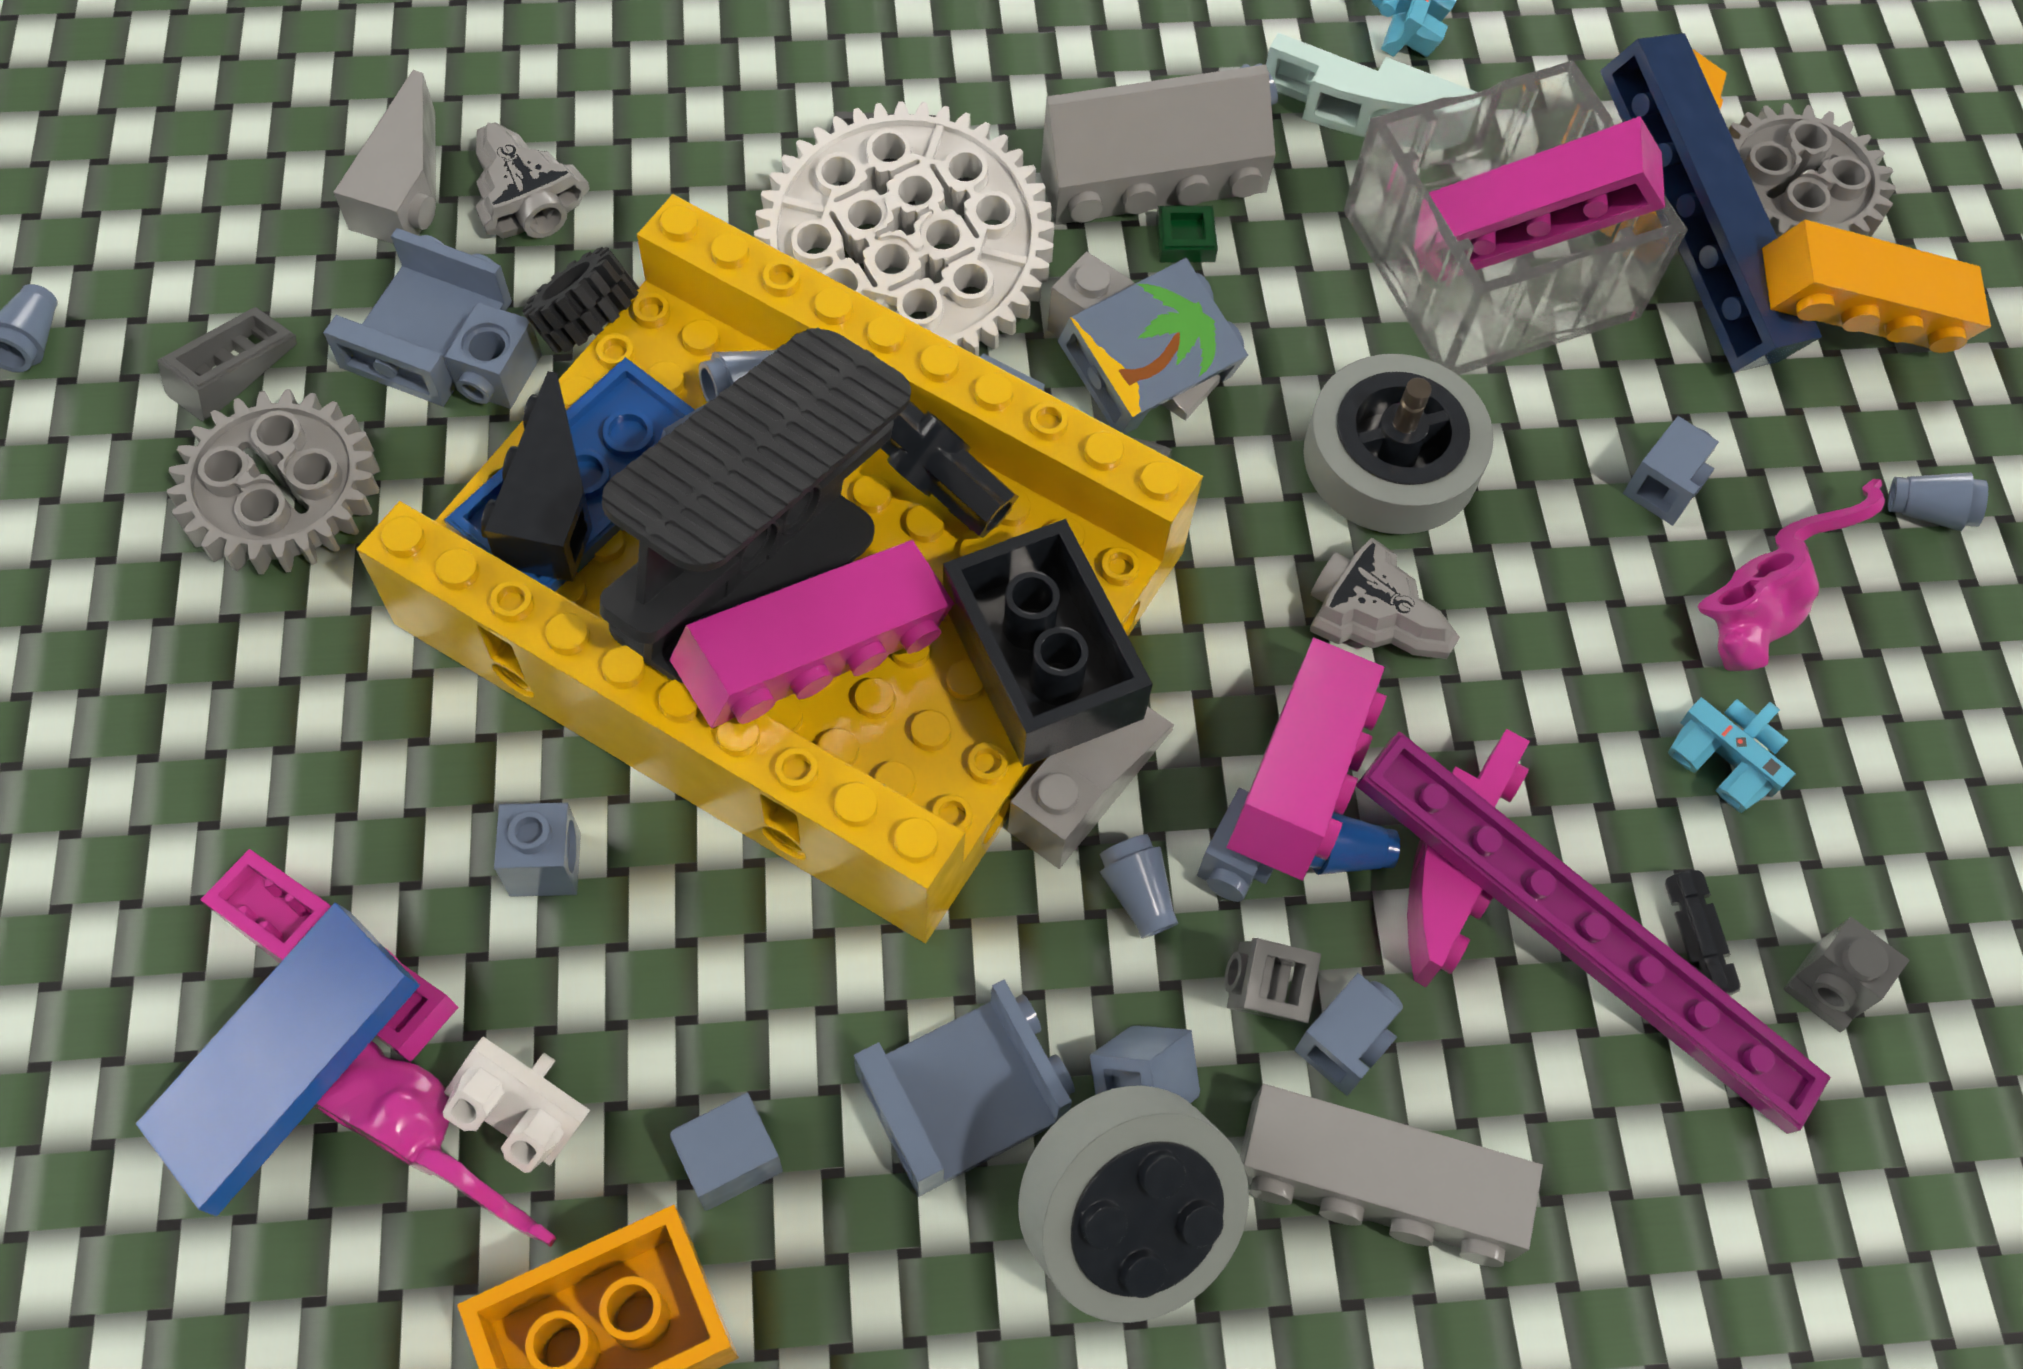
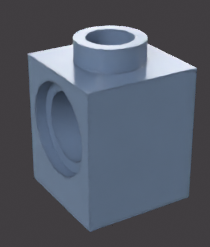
(493, 356)
(537, 849)

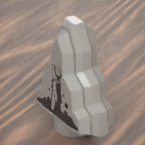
(523, 186)
(1378, 605)

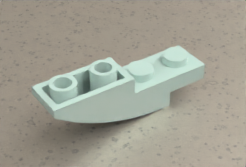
(1347, 93)

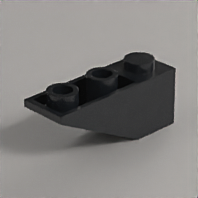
(542, 506)

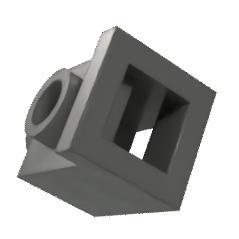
(1846, 974)
(1260, 978)

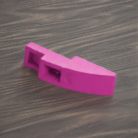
(1441, 893)

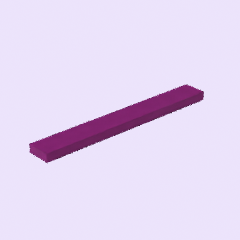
(1595, 933)

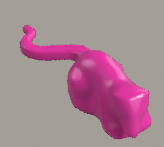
(1777, 588)
(402, 1113)

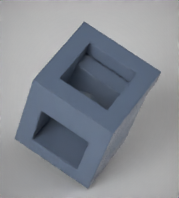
(1673, 471)
(1228, 871)
(1351, 1031)

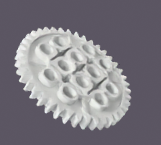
(931, 155)

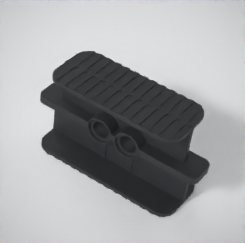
(750, 490)

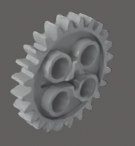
(1786, 152)
(226, 497)

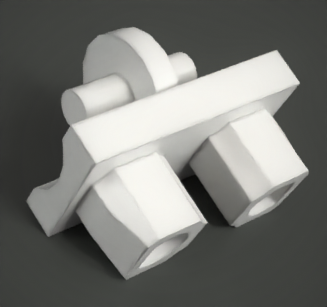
(515, 1102)

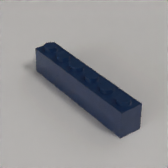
(1711, 197)

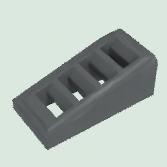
(199, 388)

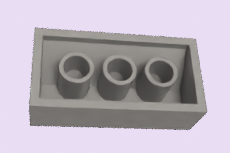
(1158, 144)

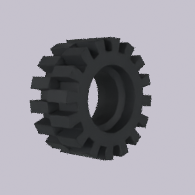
(581, 300)

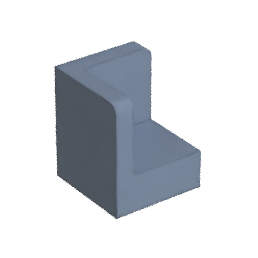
(1148, 1058)
(726, 1151)

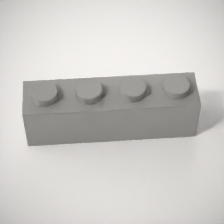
(1390, 1176)

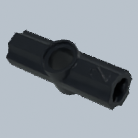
(941, 466)

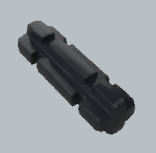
(1702, 929)

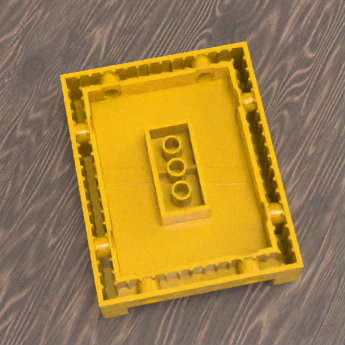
(881, 775)

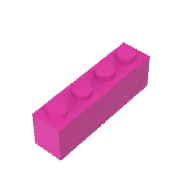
(1556, 194)
(810, 634)
(1308, 761)

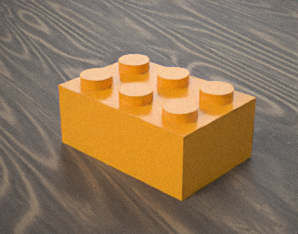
(607, 1305)

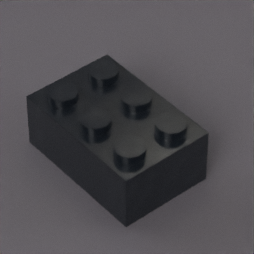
(1045, 642)

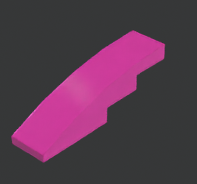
(280, 911)

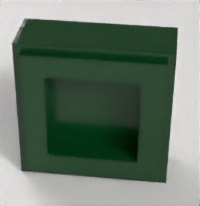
(1186, 233)

